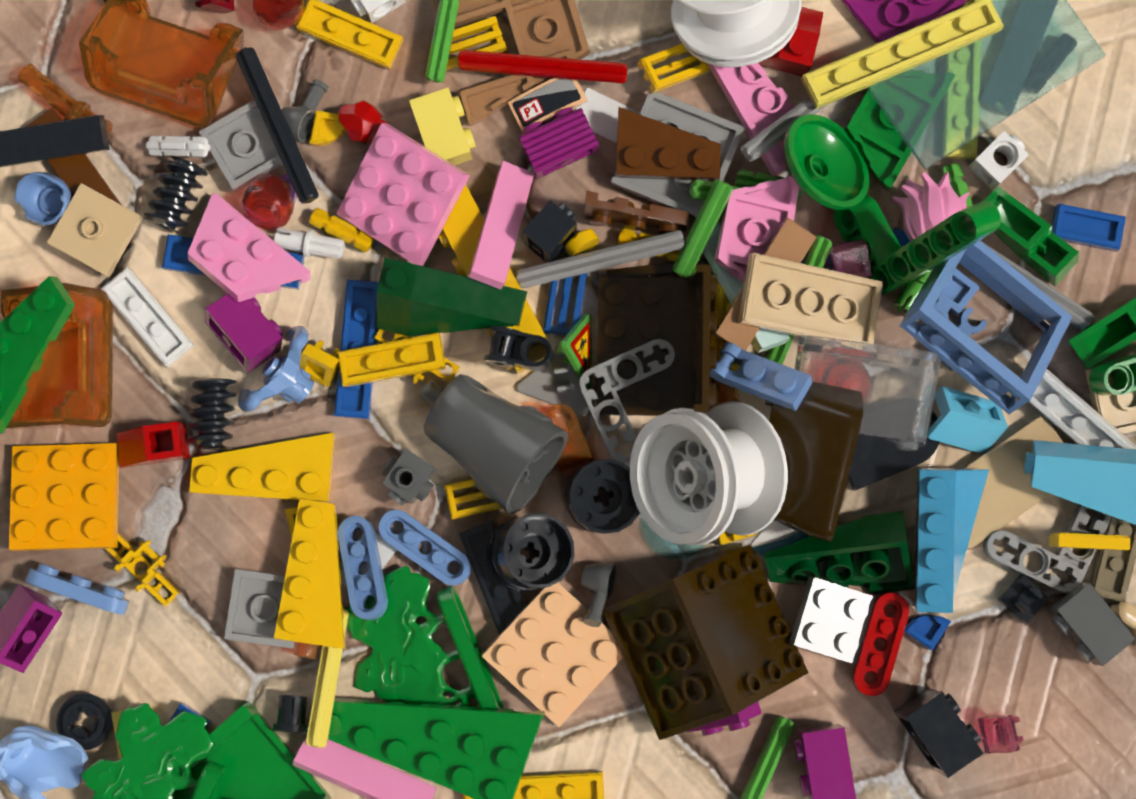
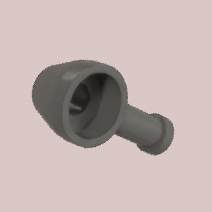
(301, 118)
(600, 581)

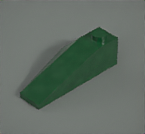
(431, 301)
(862, 553)

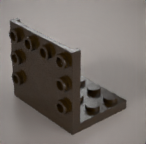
(666, 309)
(705, 643)

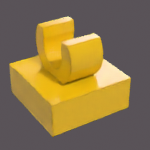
(319, 363)

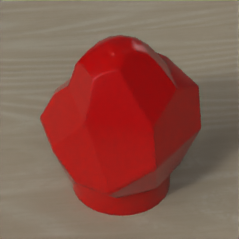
(360, 121)

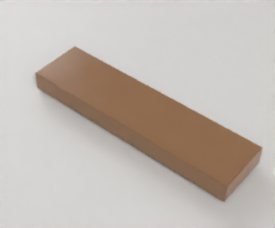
(788, 243)

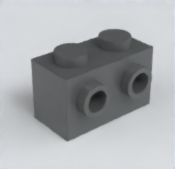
(1090, 625)

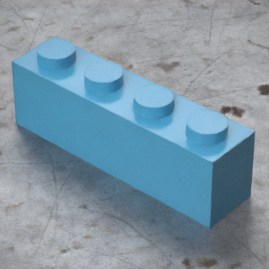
(944, 524)

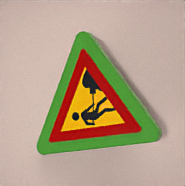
(578, 347)

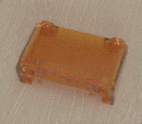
(159, 62)
(77, 367)

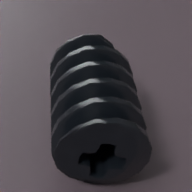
(174, 194)
(211, 413)

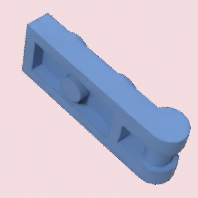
(761, 377)

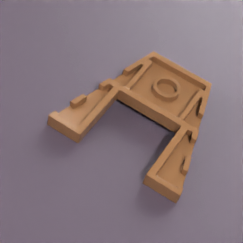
(539, 29)

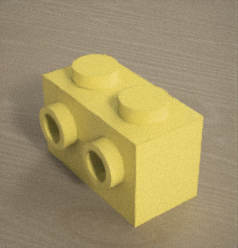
(440, 126)

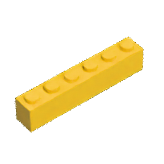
(462, 234)

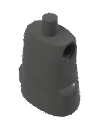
(495, 441)

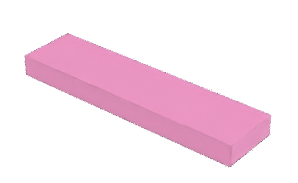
(501, 225)
(360, 773)

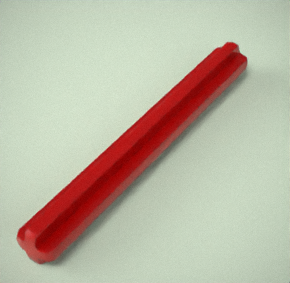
(543, 66)

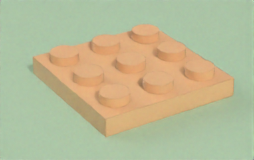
(554, 653)

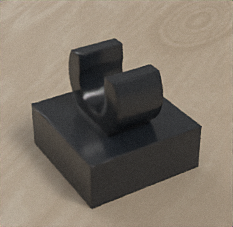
(1023, 598)

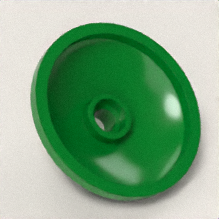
(826, 162)

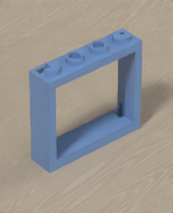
(968, 356)

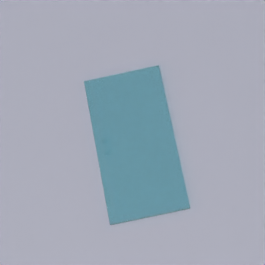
(987, 81)

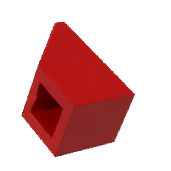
(153, 444)

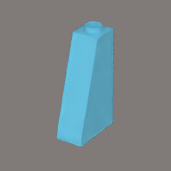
(1086, 475)

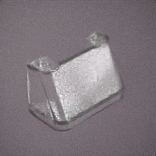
(894, 383)

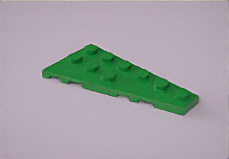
(25, 338)
(450, 745)

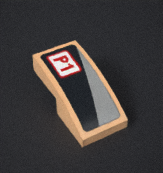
(546, 100)

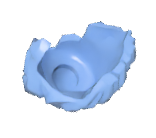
(40, 761)

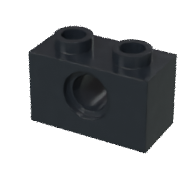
(550, 231)

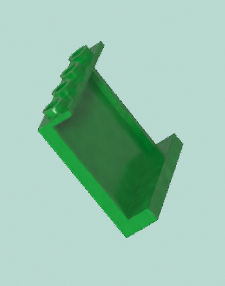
(255, 762)

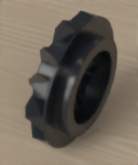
(71, 713)

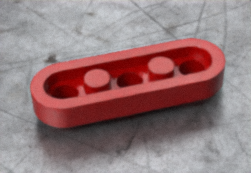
(881, 661)

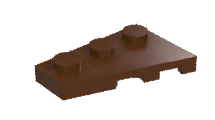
(663, 151)
(623, 211)

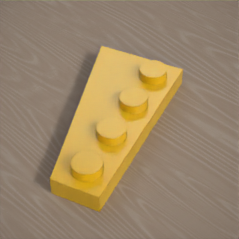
(273, 470)
(311, 589)

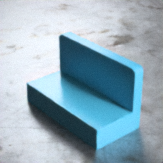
(967, 421)

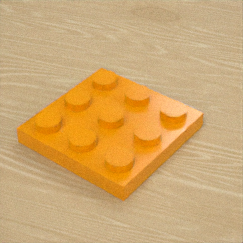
(64, 497)

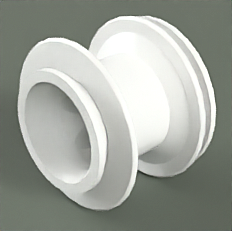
(734, 30)
(708, 473)

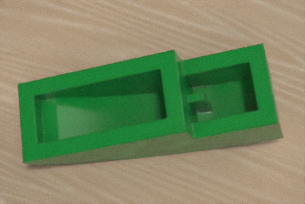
(1032, 238)
(1106, 335)

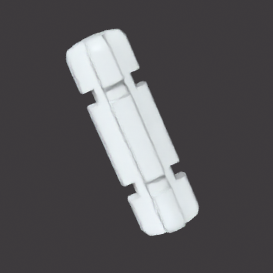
(178, 146)

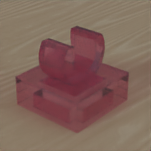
(851, 258)
(999, 733)

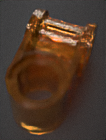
(576, 449)

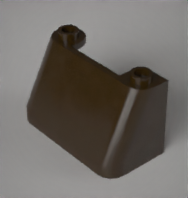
(819, 455)

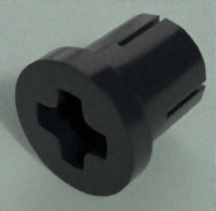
(291, 719)

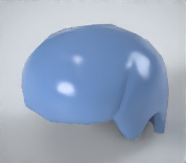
(43, 197)

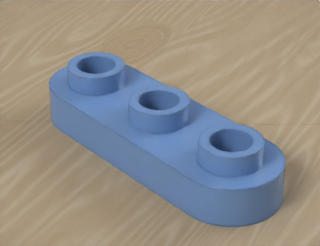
(409, 542)
(353, 556)
(77, 588)

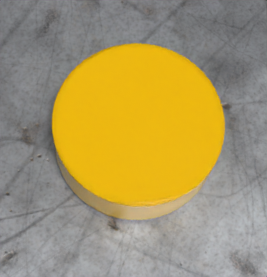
(582, 242)

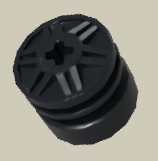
(591, 515)
(548, 548)

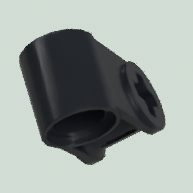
(516, 349)

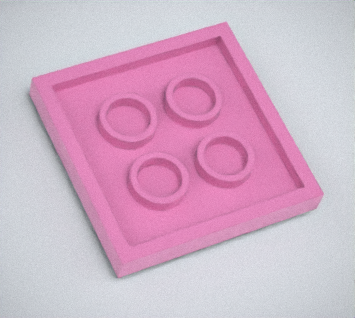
(402, 194)

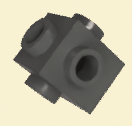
(396, 471)

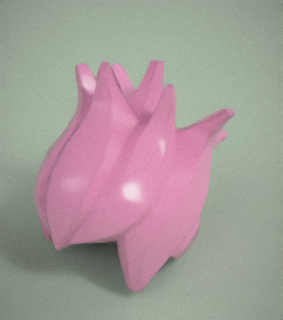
(928, 204)

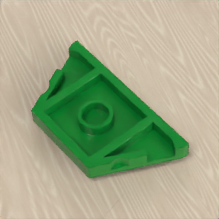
(878, 141)

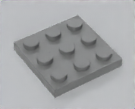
(673, 192)

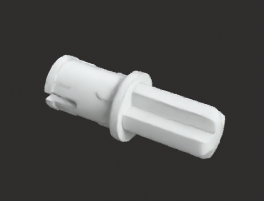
(309, 243)

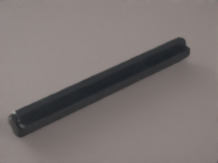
(277, 125)

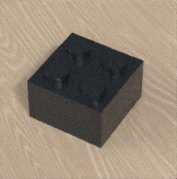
(939, 731)

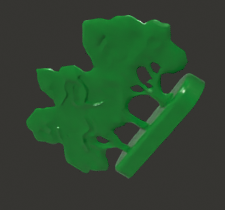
(403, 654)
(149, 758)

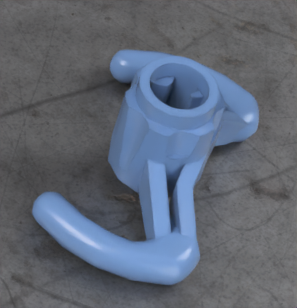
(282, 375)

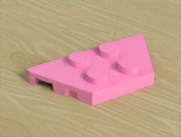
(752, 221)
(240, 254)

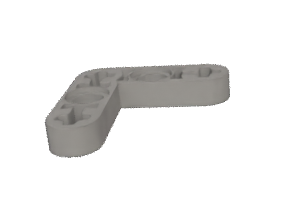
(615, 383)
(1062, 559)

